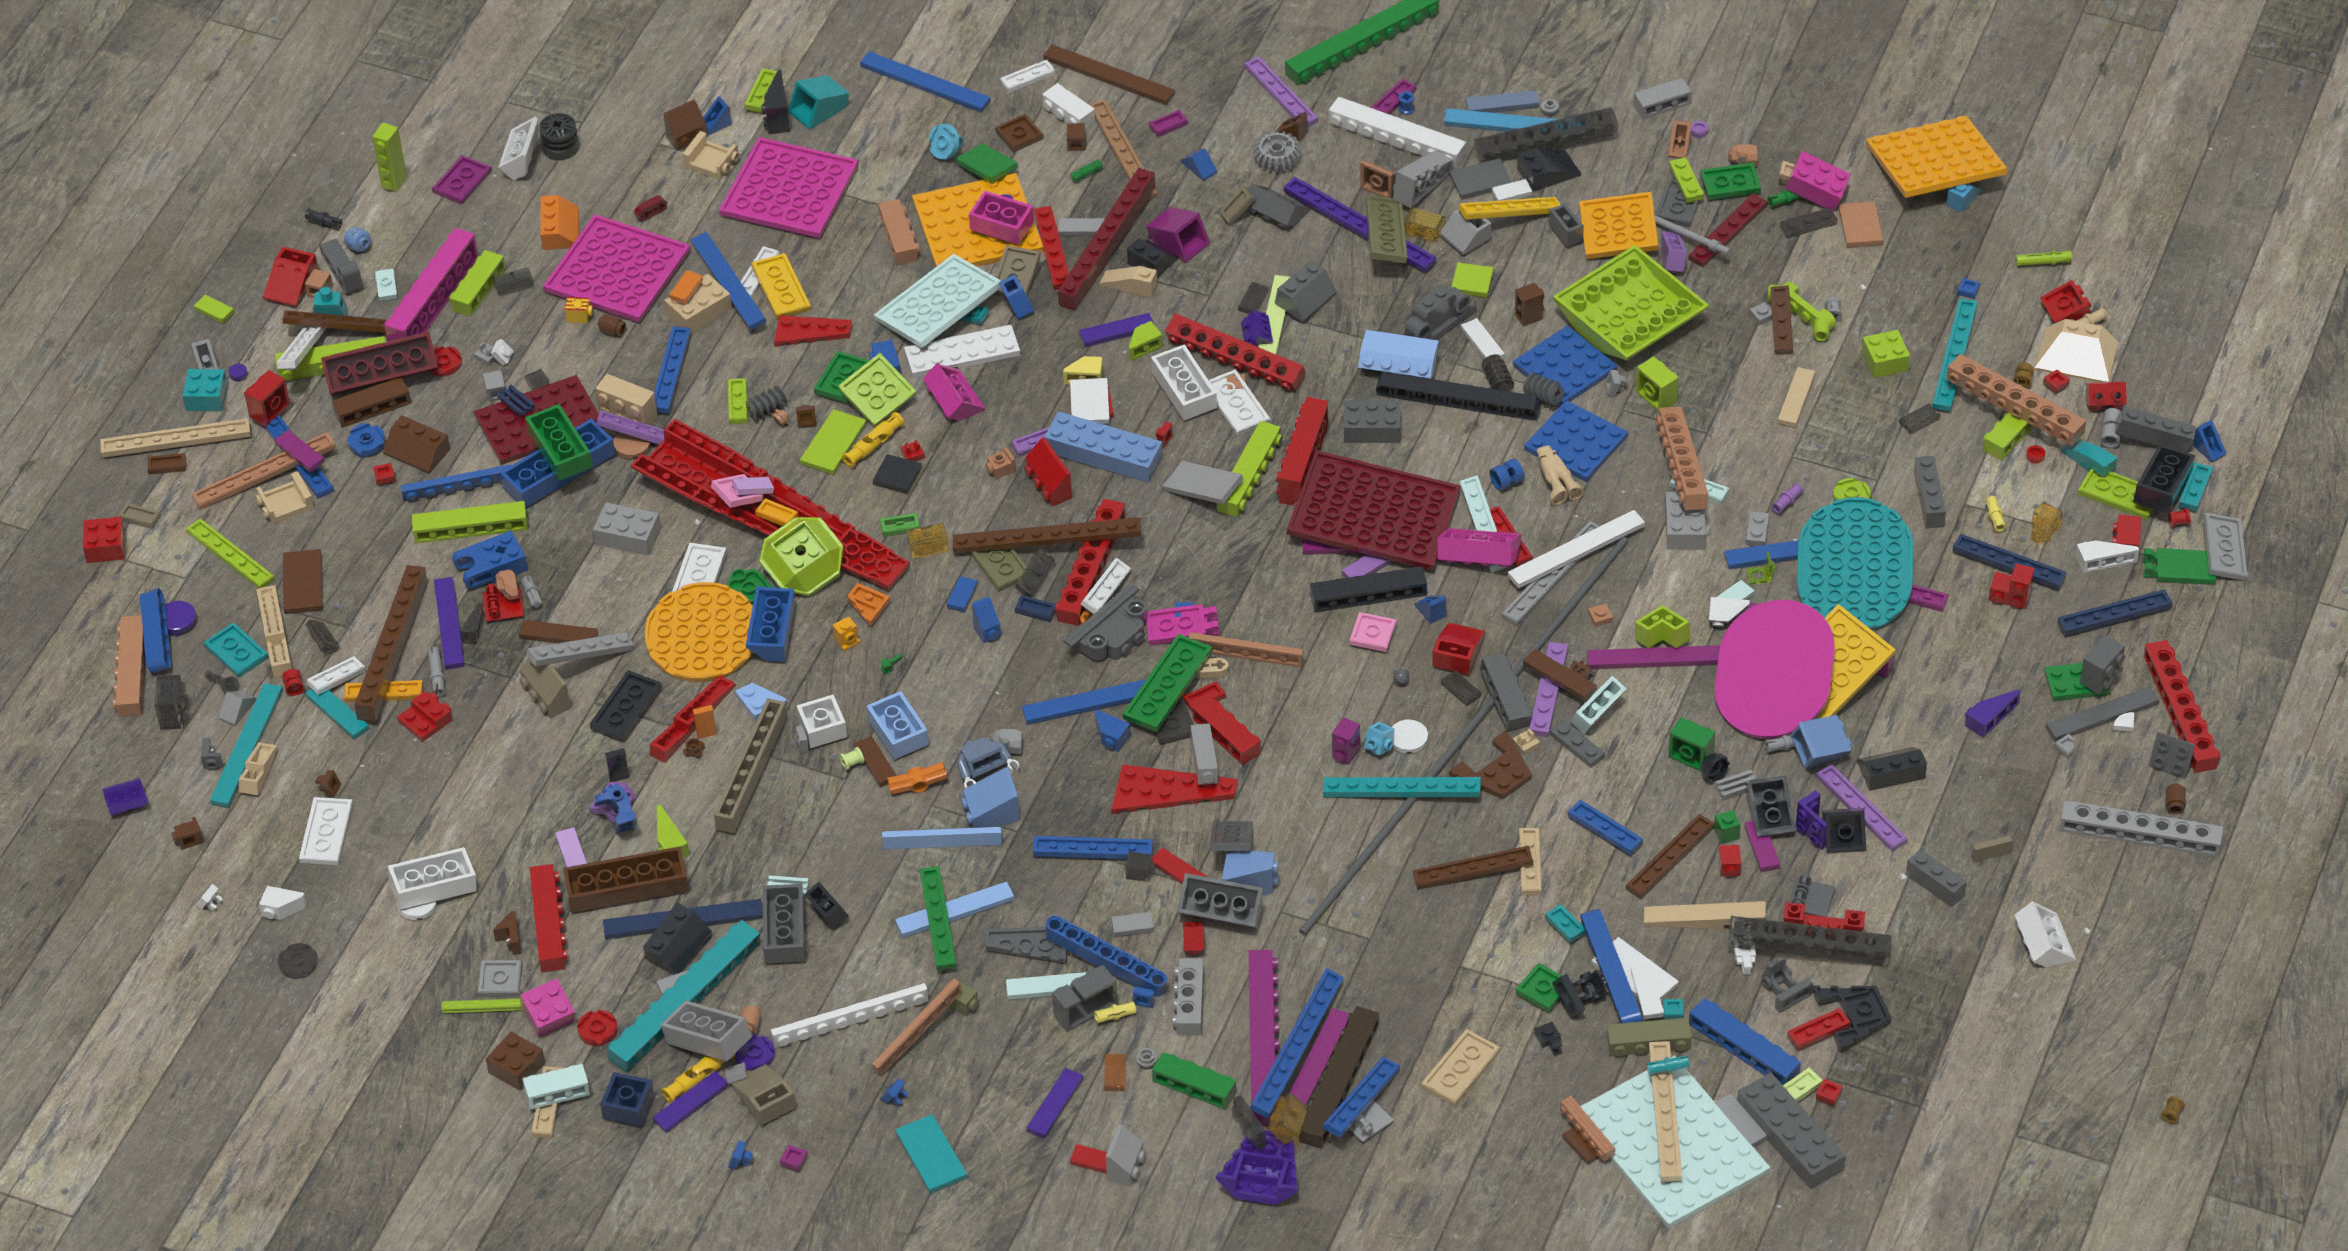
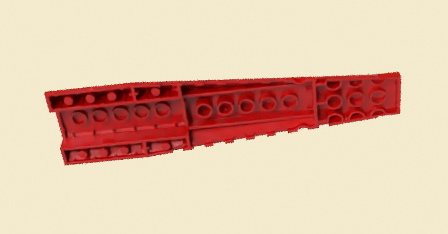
(690, 462)

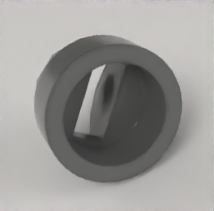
(1401, 676)

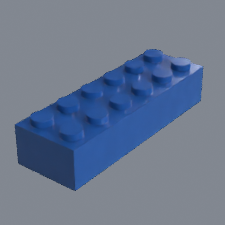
(532, 477)

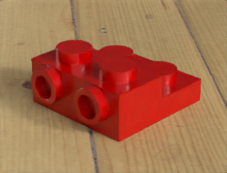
(2066, 302)
(425, 716)

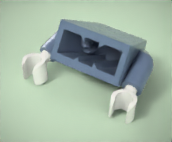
(982, 757)

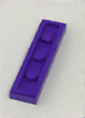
(1113, 330)
(690, 1102)
(1054, 1103)

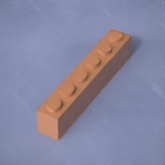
(130, 667)

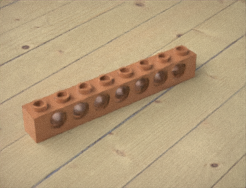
(2016, 399)
(1682, 458)

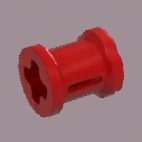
(2179, 517)

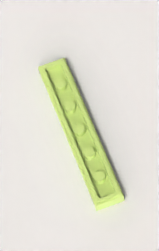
(1276, 316)

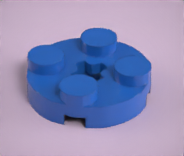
(364, 448)

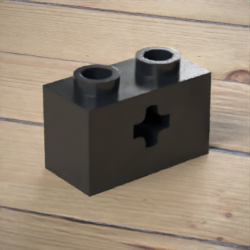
(826, 905)

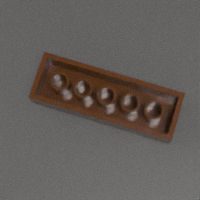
(625, 879)

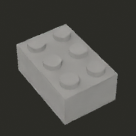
(1683, 527)
(626, 528)

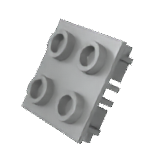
(1370, 1122)

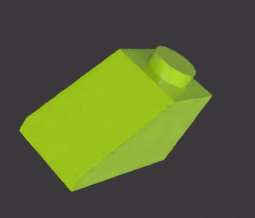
(1144, 340)

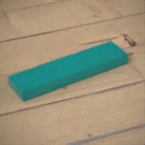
(338, 712)

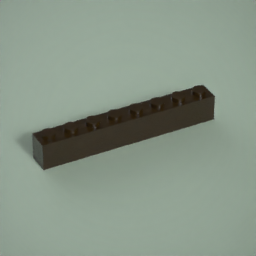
(1339, 1074)

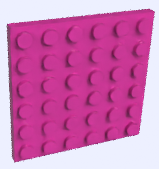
(789, 187)
(617, 267)

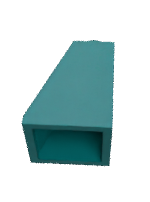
(817, 100)

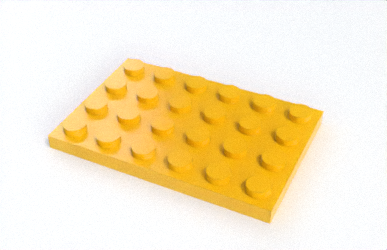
(1857, 658)

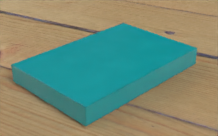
(236, 650)

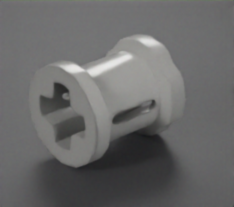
(1834, 308)

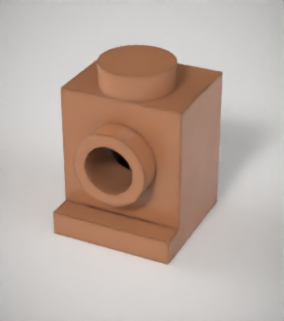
(1001, 464)

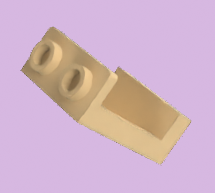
(709, 157)
(285, 500)

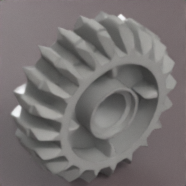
(1277, 151)

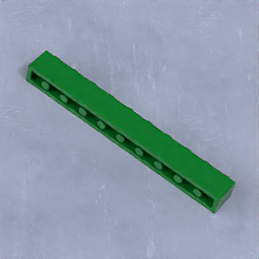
(1358, 39)

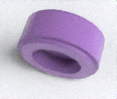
(1699, 129)

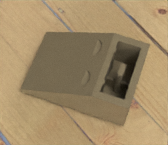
(765, 1094)

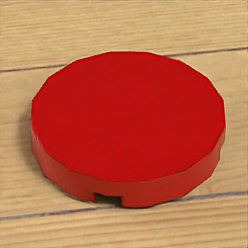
(449, 363)
(597, 1028)

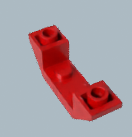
(1796, 914)

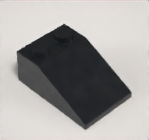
(775, 107)
(1546, 167)
(1770, 806)

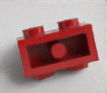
(2106, 394)

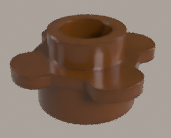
(693, 747)

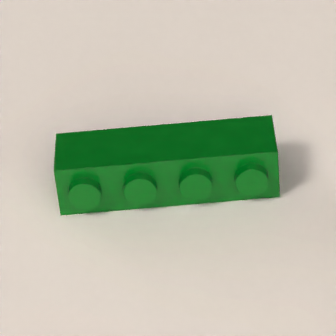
(1194, 1080)

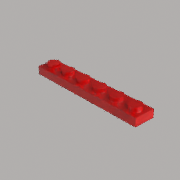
(1052, 245)

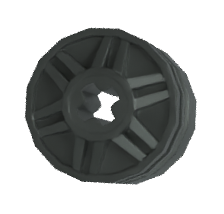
(559, 136)

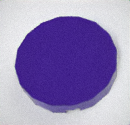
(756, 1052)

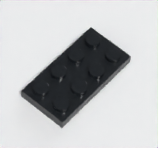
(625, 705)

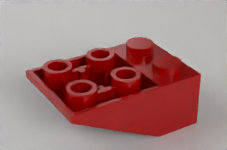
(289, 276)
(1457, 648)

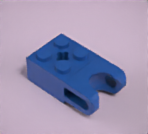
(490, 558)

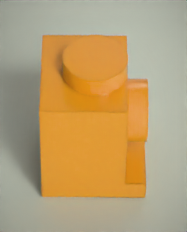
(846, 633)

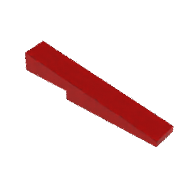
(683, 722)

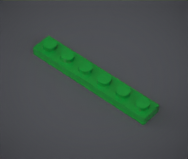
(937, 918)

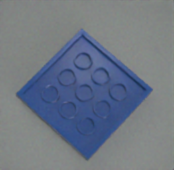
(1567, 360)
(1579, 439)

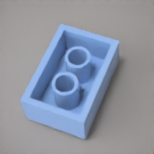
(897, 725)

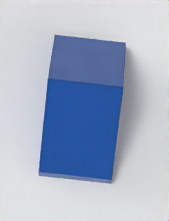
(717, 116)
(1200, 164)
(2208, 441)
(1432, 607)

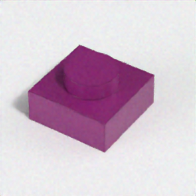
(793, 1158)

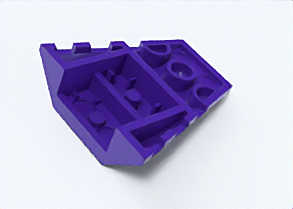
(1261, 1174)

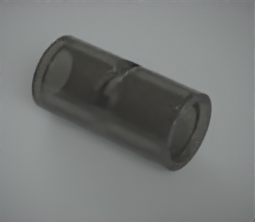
(512, 280)

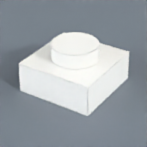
(501, 352)

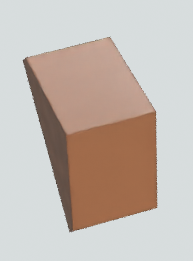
(1680, 139)

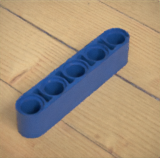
(155, 631)

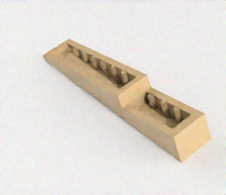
(274, 630)
(1702, 915)

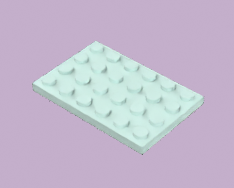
(937, 300)

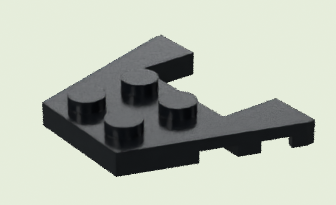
(1862, 1007)

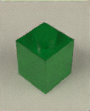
(1727, 826)

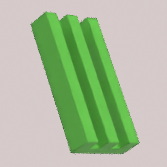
(898, 525)

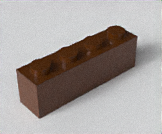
(371, 402)

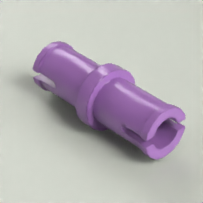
(1787, 498)

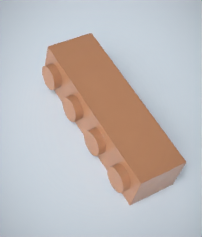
(898, 231)

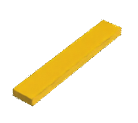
(1508, 208)

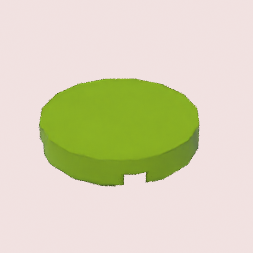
(1851, 488)

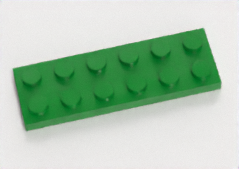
(1167, 682)

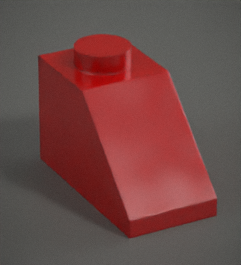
(1193, 937)

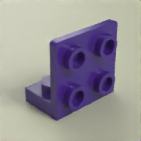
(1808, 819)

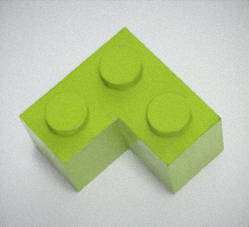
(1662, 625)

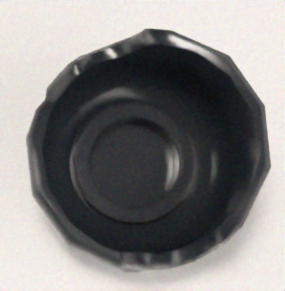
(1715, 766)

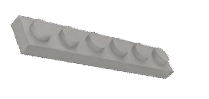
(579, 649)

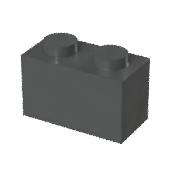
(1566, 225)

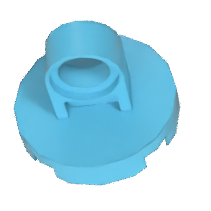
(945, 141)

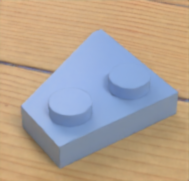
(754, 697)

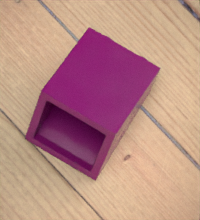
(1179, 232)

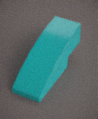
(2091, 457)

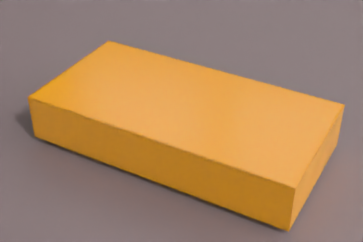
(775, 512)

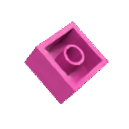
(547, 1007)

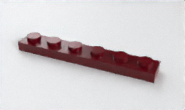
(1729, 228)

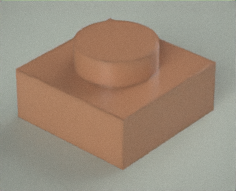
(1600, 615)

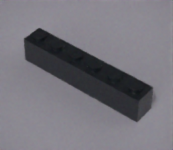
(1368, 589)

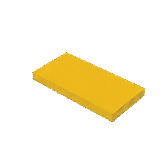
(780, 285)

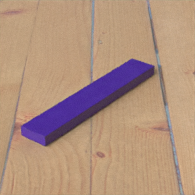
(449, 623)

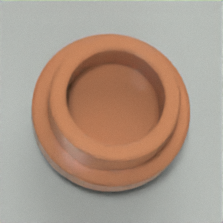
(780, 417)

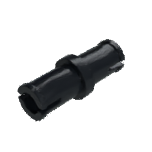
(323, 218)

